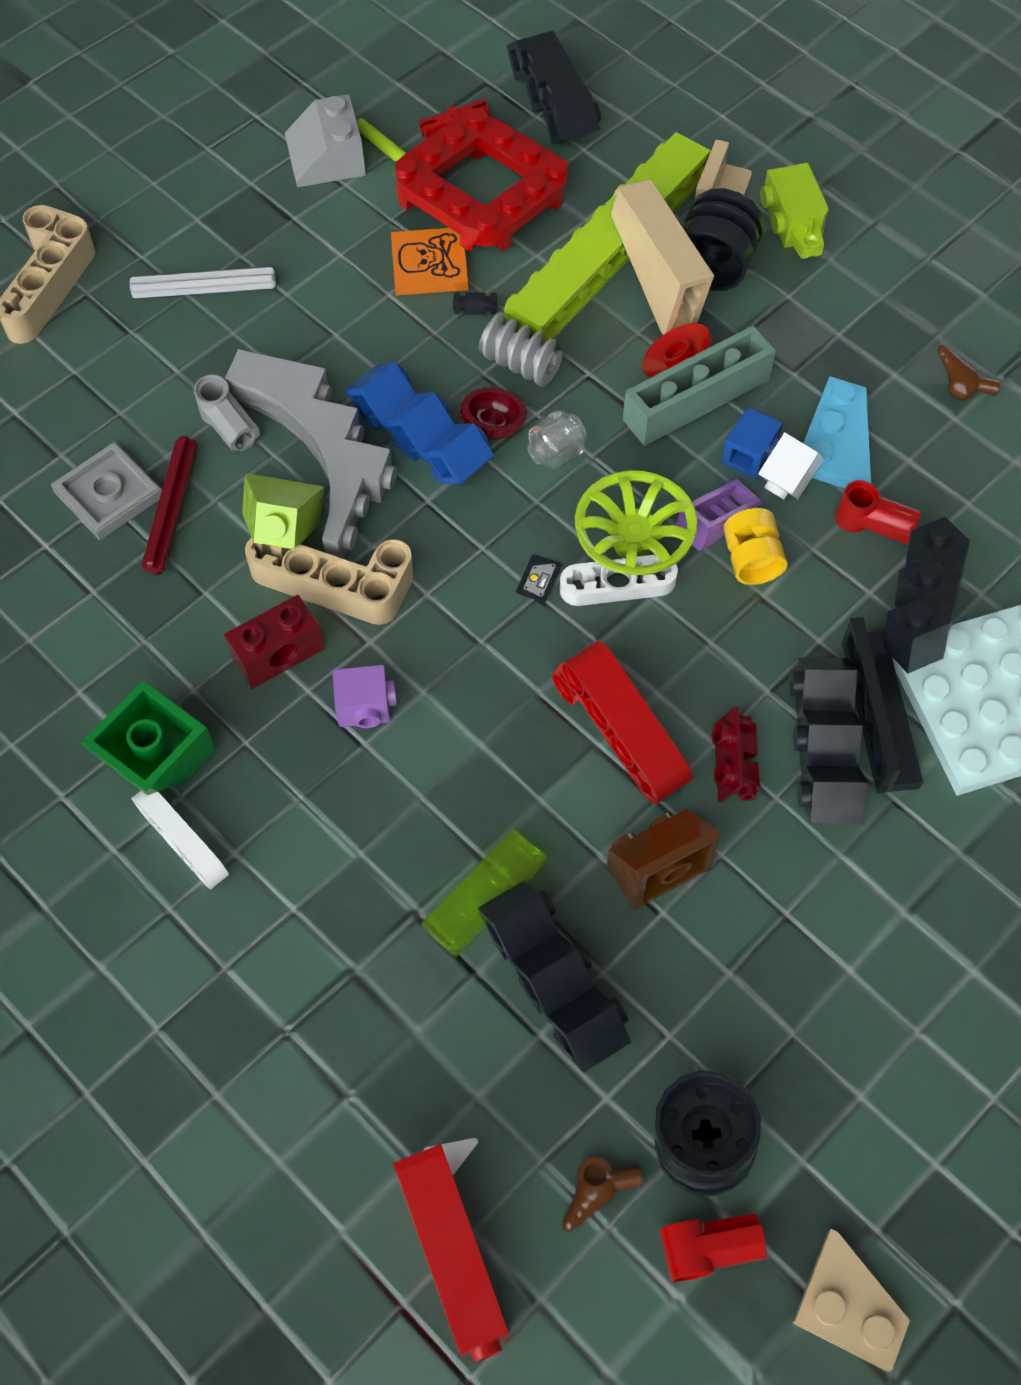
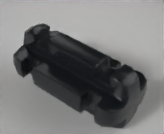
(475, 303)

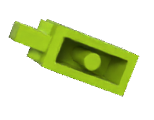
(796, 208)

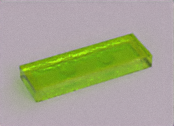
(457, 917)

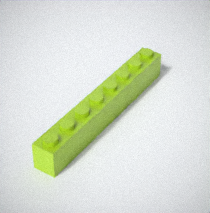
(596, 249)

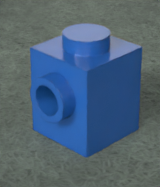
(751, 442)

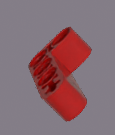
(624, 720)

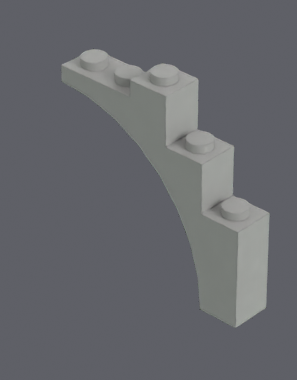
(301, 401)

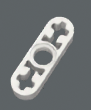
(607, 593)
(181, 838)

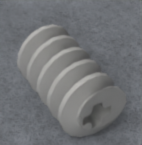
(520, 352)

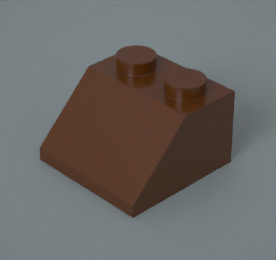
(662, 856)

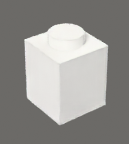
(790, 467)

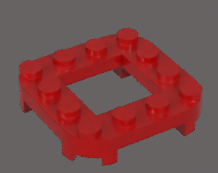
(475, 135)

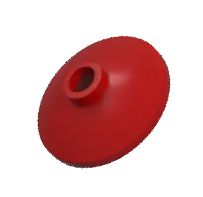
(676, 347)

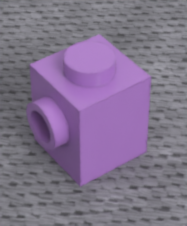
(363, 696)

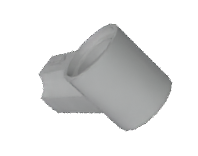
(224, 413)

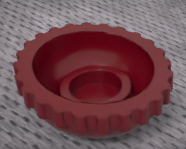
(494, 412)

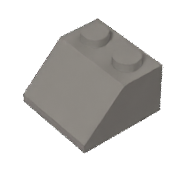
(326, 143)

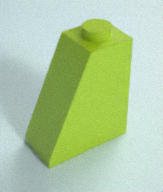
(281, 510)

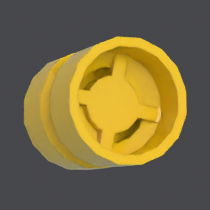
(755, 546)

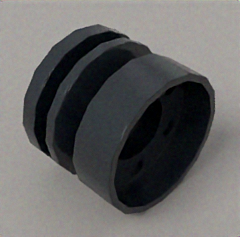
(725, 233)
(713, 1105)

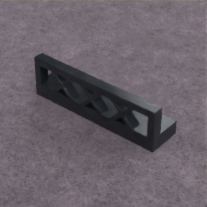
(881, 711)

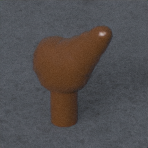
(964, 377)
(597, 1188)

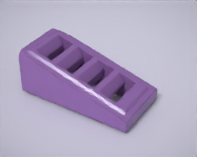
(711, 530)

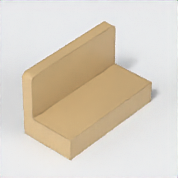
(721, 175)

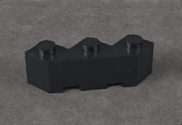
(554, 86)
(926, 595)
(828, 741)
(555, 975)

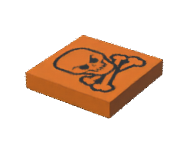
(428, 262)

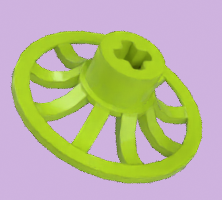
(634, 529)

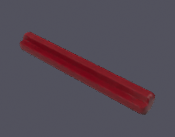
(169, 505)

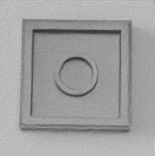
(107, 490)

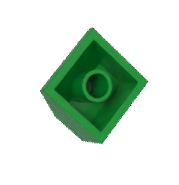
(150, 741)

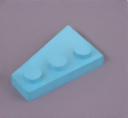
(841, 434)

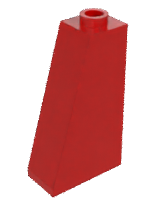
(452, 1254)

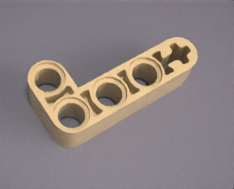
(60, 258)
(279, 570)

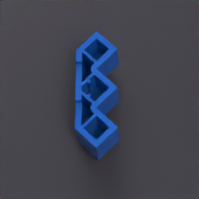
(419, 423)

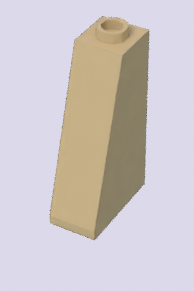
(661, 255)

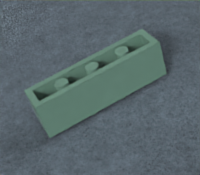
(698, 385)

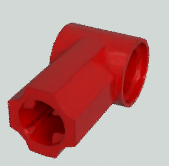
(864, 508)
(699, 1248)

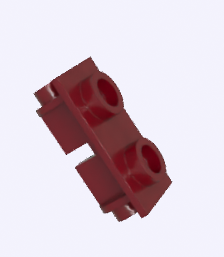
(733, 739)

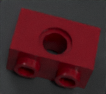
(274, 641)

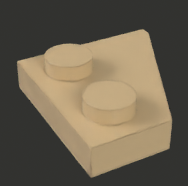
(850, 1306)

